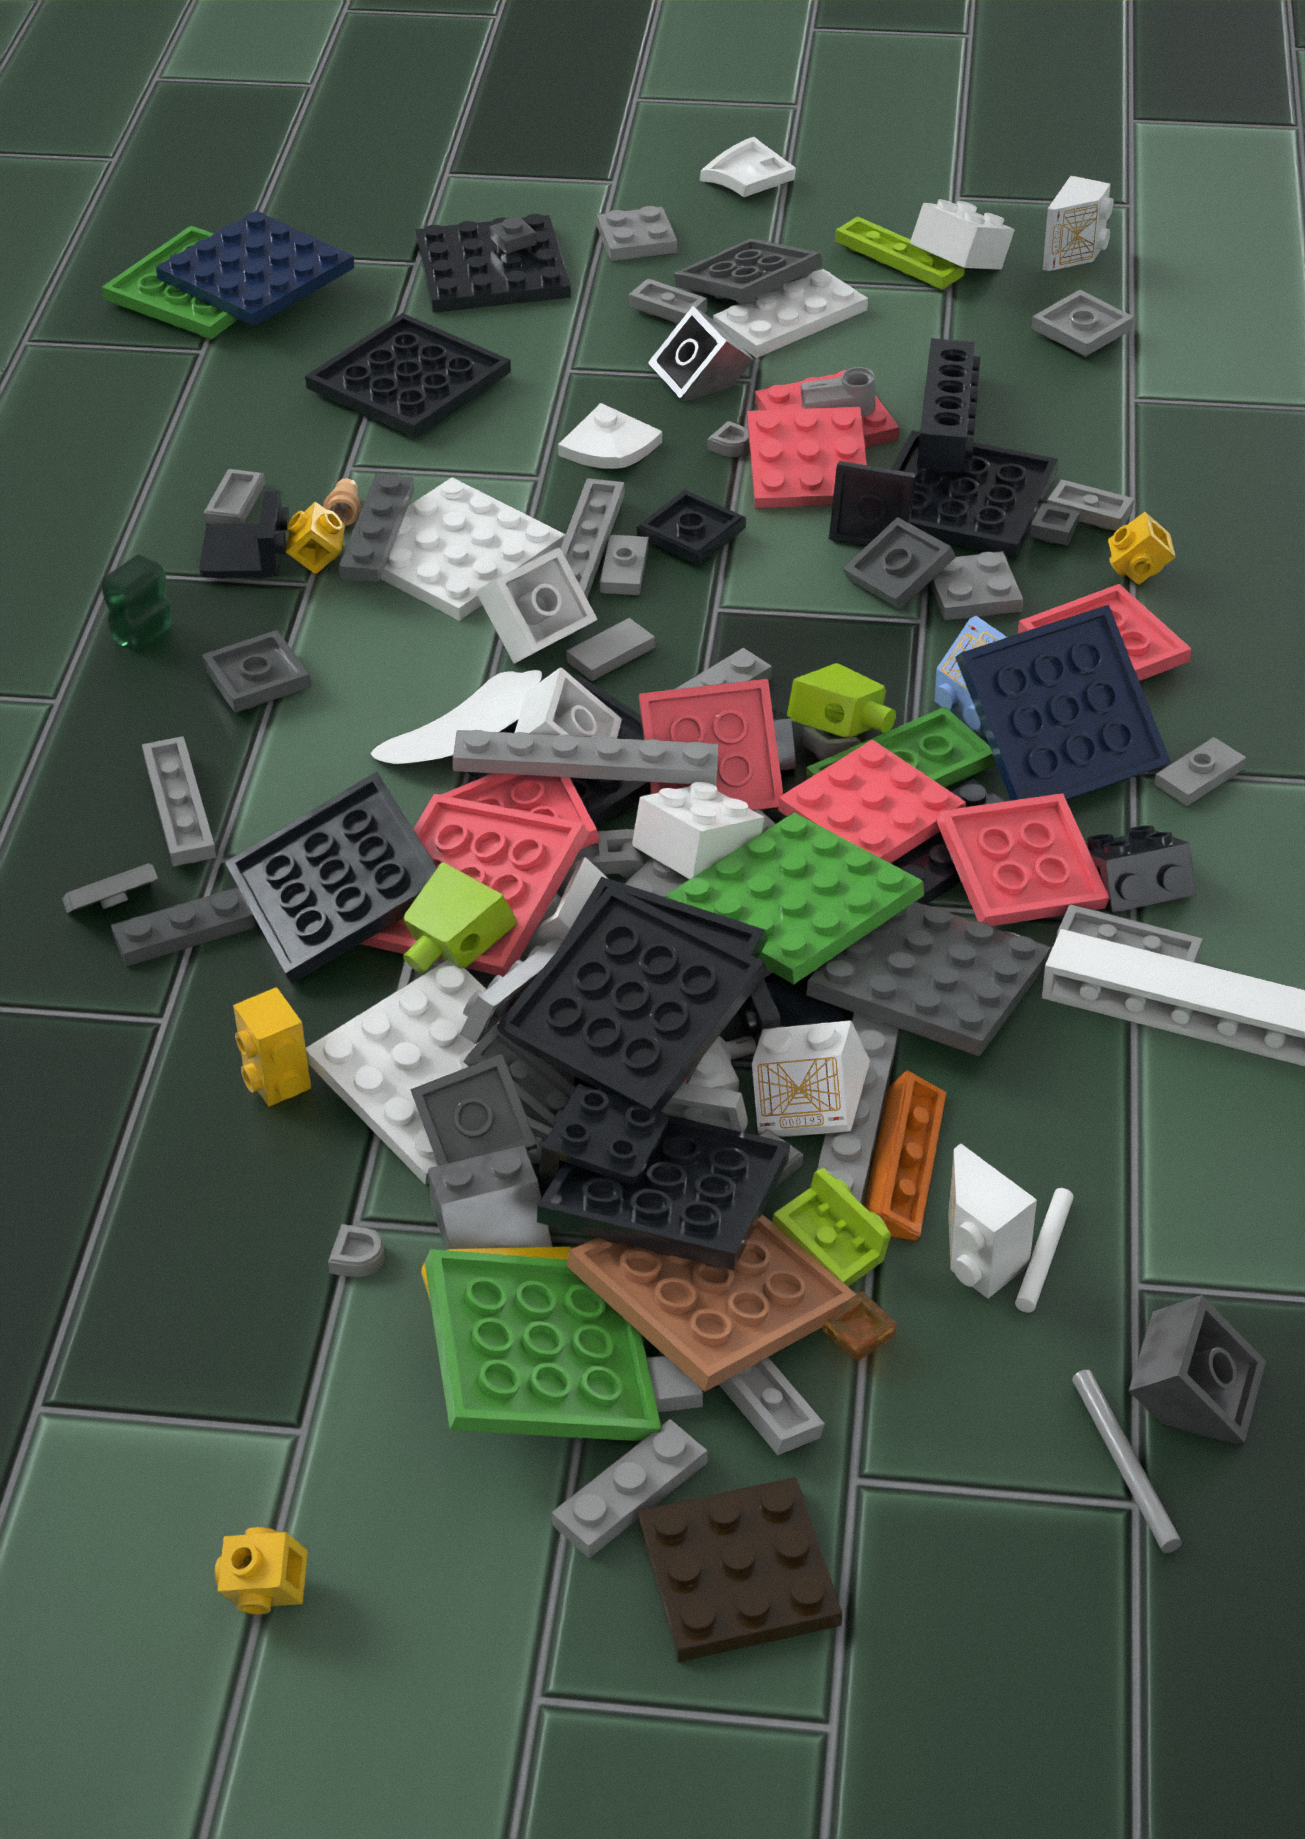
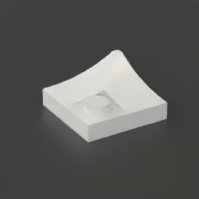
(748, 168)
(609, 440)

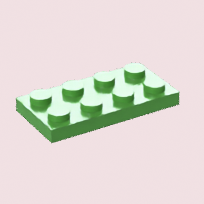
(932, 744)

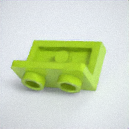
(835, 1228)

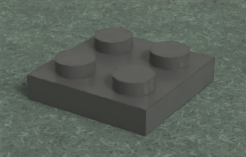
(899, 563)
(256, 671)
(473, 1112)

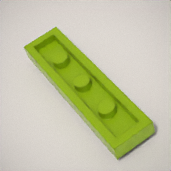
(897, 252)

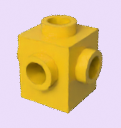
(315, 537)
(1140, 549)
(261, 1570)

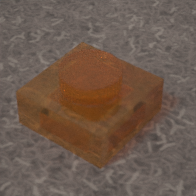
(859, 1326)

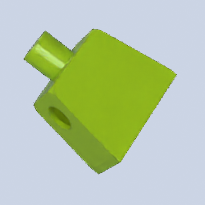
(840, 702)
(455, 920)

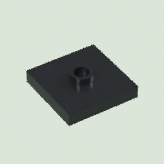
(868, 501)
(691, 527)

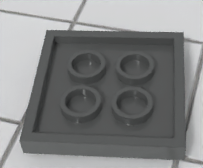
(748, 270)

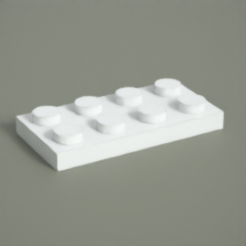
(791, 313)

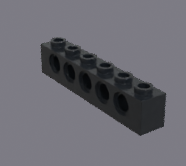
(949, 406)

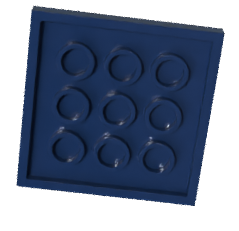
(255, 267)
(1063, 708)

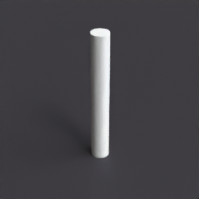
(1044, 1250)

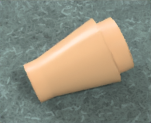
(344, 501)

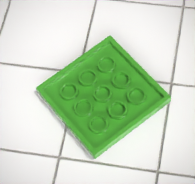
(144, 293)
(805, 891)
(535, 1351)

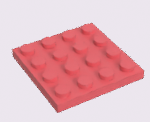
(504, 849)

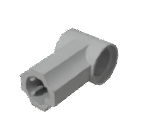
(853, 389)

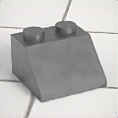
(699, 357)
(488, 1202)
(1198, 1372)

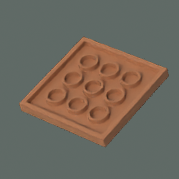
(714, 1317)

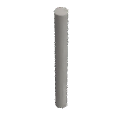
(1127, 1462)

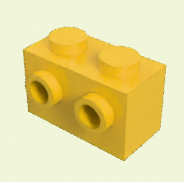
(271, 1047)

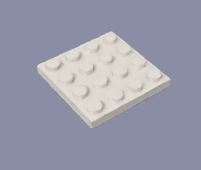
(459, 543)
(399, 1047)

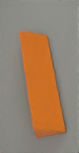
(905, 1155)

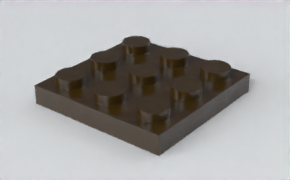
(738, 1569)

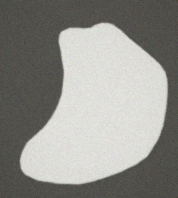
(488, 709)

